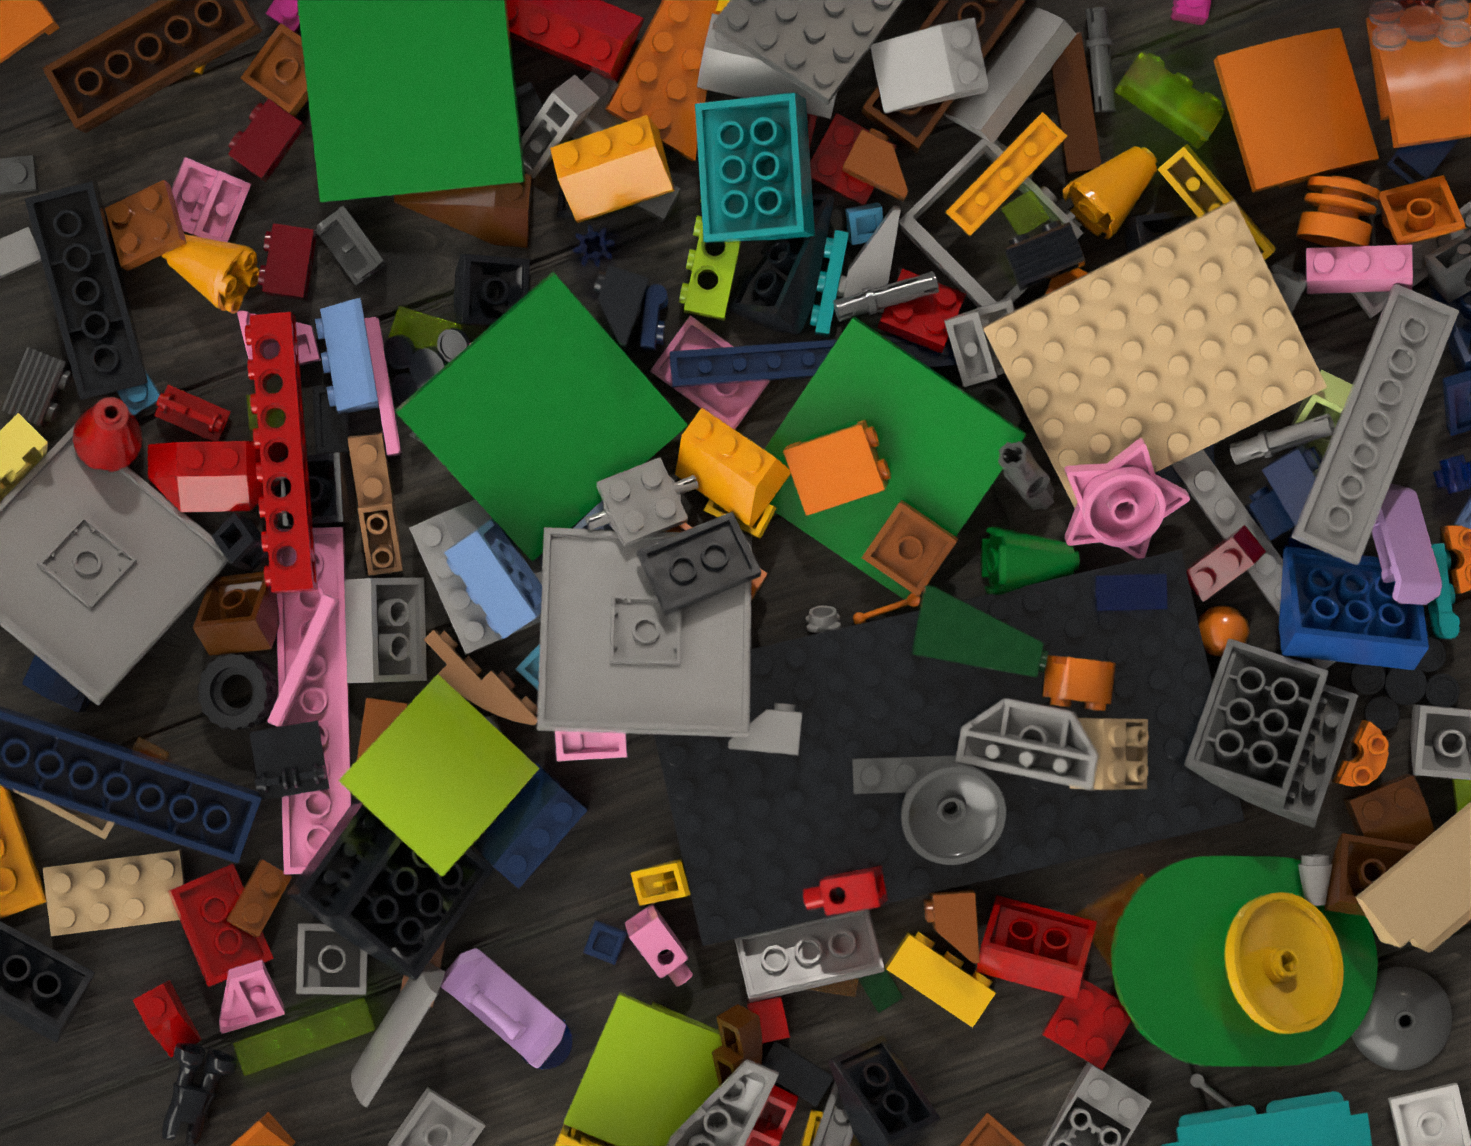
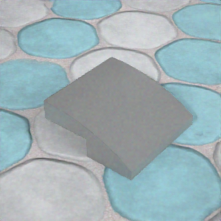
(970, 344)

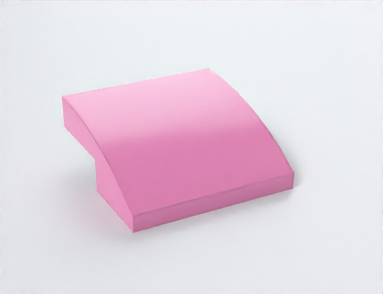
(208, 200)

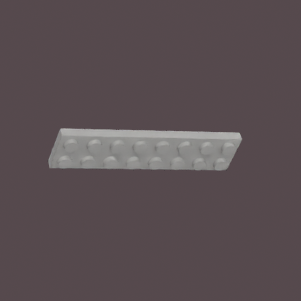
(1375, 424)

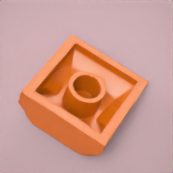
(1420, 211)

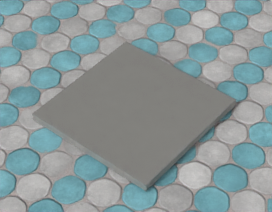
(96, 567)
(624, 665)

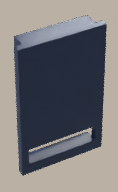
(1421, 158)

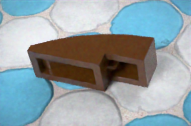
(740, 1041)

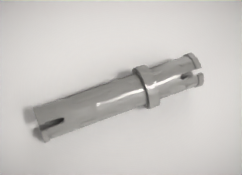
(1271, 442)

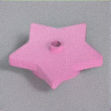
(1121, 501)

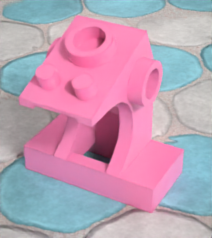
(589, 745)

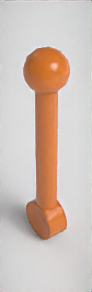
(912, 600)

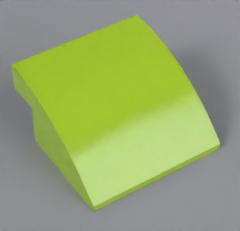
(439, 775)
(645, 1075)

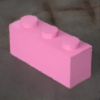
(1358, 269)

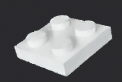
(1430, 1117)

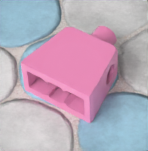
(651, 936)

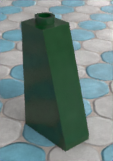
(968, 636)

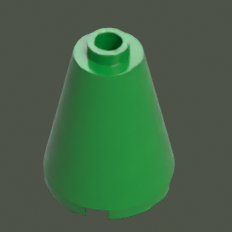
(1023, 559)

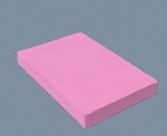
(724, 401)

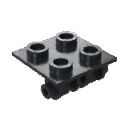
(289, 760)

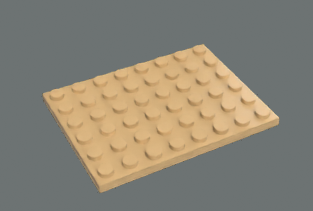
(1157, 348)

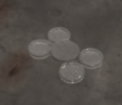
(1420, 24)

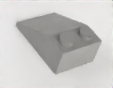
(930, 66)

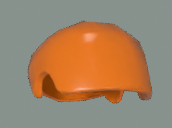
(1218, 625)

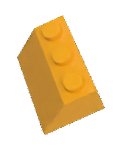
(612, 168)
(729, 467)

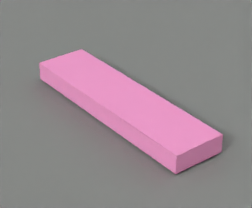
(383, 386)
(303, 660)

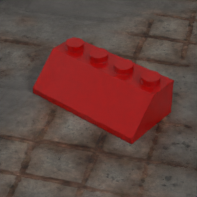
(577, 31)

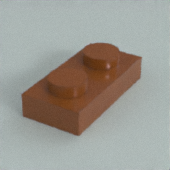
(259, 898)

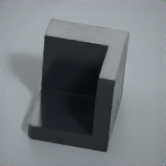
(528, 104)

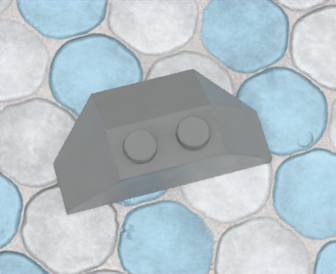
(1030, 743)

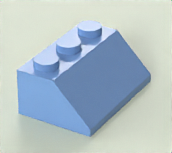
(347, 357)
(497, 578)

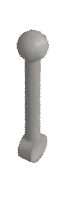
(1198, 1082)

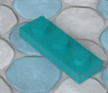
(829, 282)

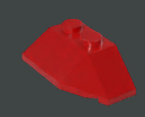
(208, 474)

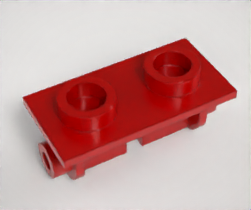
(192, 413)

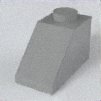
(772, 731)

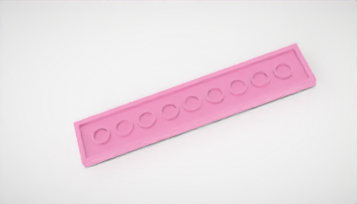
(323, 697)

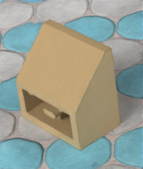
(1121, 752)

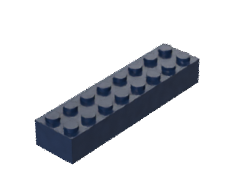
(124, 786)

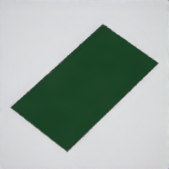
(880, 989)

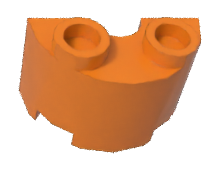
(1458, 540)
(1079, 681)
(1369, 760)

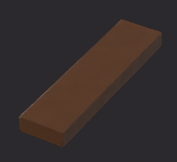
(1075, 108)

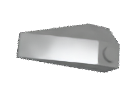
(730, 1111)

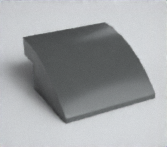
(1271, 731)

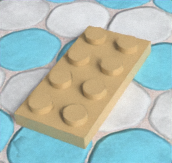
(112, 892)

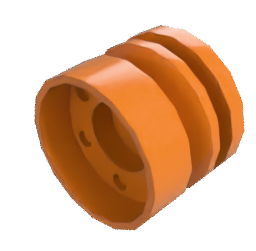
(1339, 206)

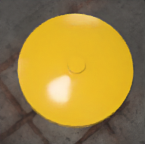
(1284, 963)

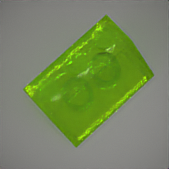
(1171, 99)

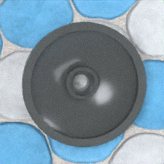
(956, 833)
(1397, 993)

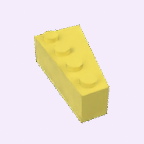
(19, 452)

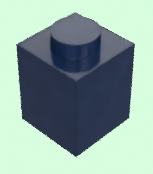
(1269, 513)

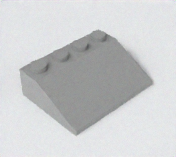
(433, 539)

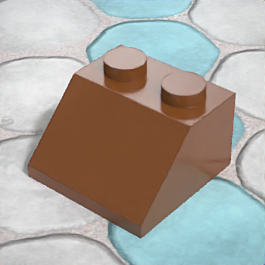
(955, 919)

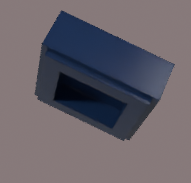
(605, 942)

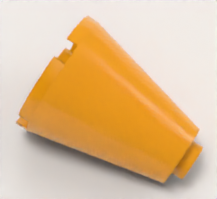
(1111, 190)

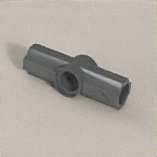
(1026, 475)

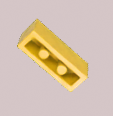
(941, 978)

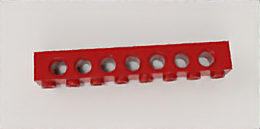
(261, 331)

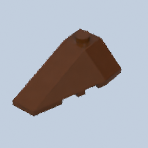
(490, 212)

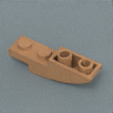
(375, 503)
(490, 693)

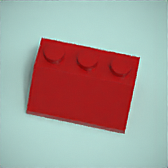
(1036, 947)

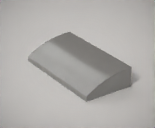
(1013, 72)
(395, 1033)

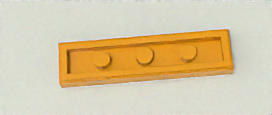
(1006, 174)

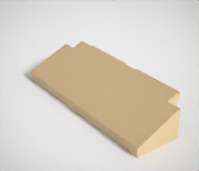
(1426, 891)

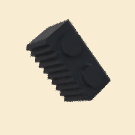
(1044, 255)

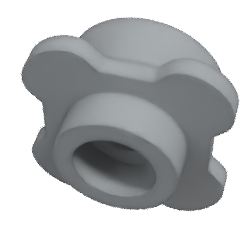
(823, 619)

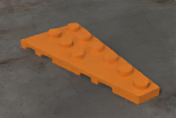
(666, 73)

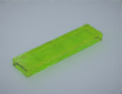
(304, 1036)

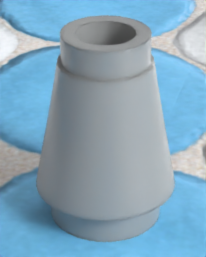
(1315, 877)

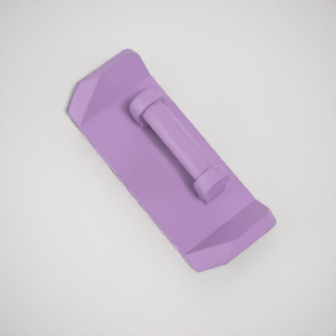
(1406, 548)
(504, 1005)

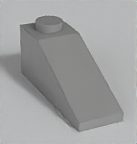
(556, 123)
(874, 261)

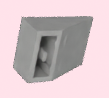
(1097, 1112)

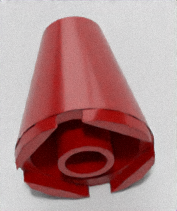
(107, 436)

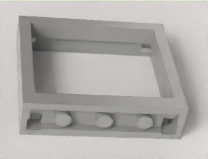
(940, 256)

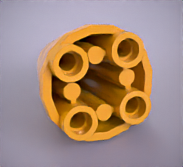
(216, 269)

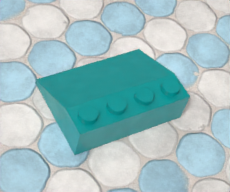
(755, 168)

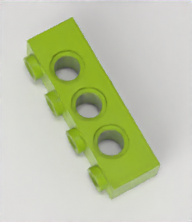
(710, 302)

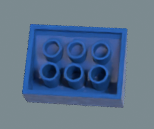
(1346, 613)

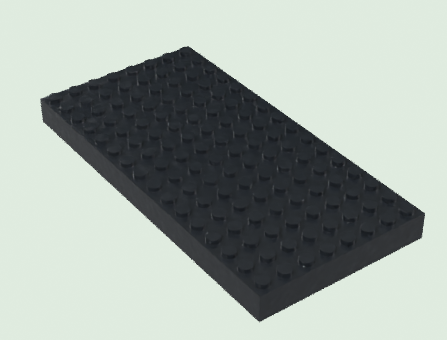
(779, 823)

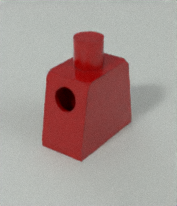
(862, 888)

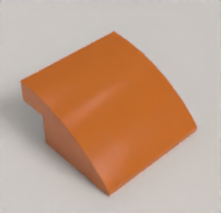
(1423, 90)
(1295, 108)

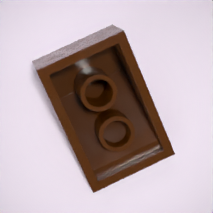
(1391, 811)

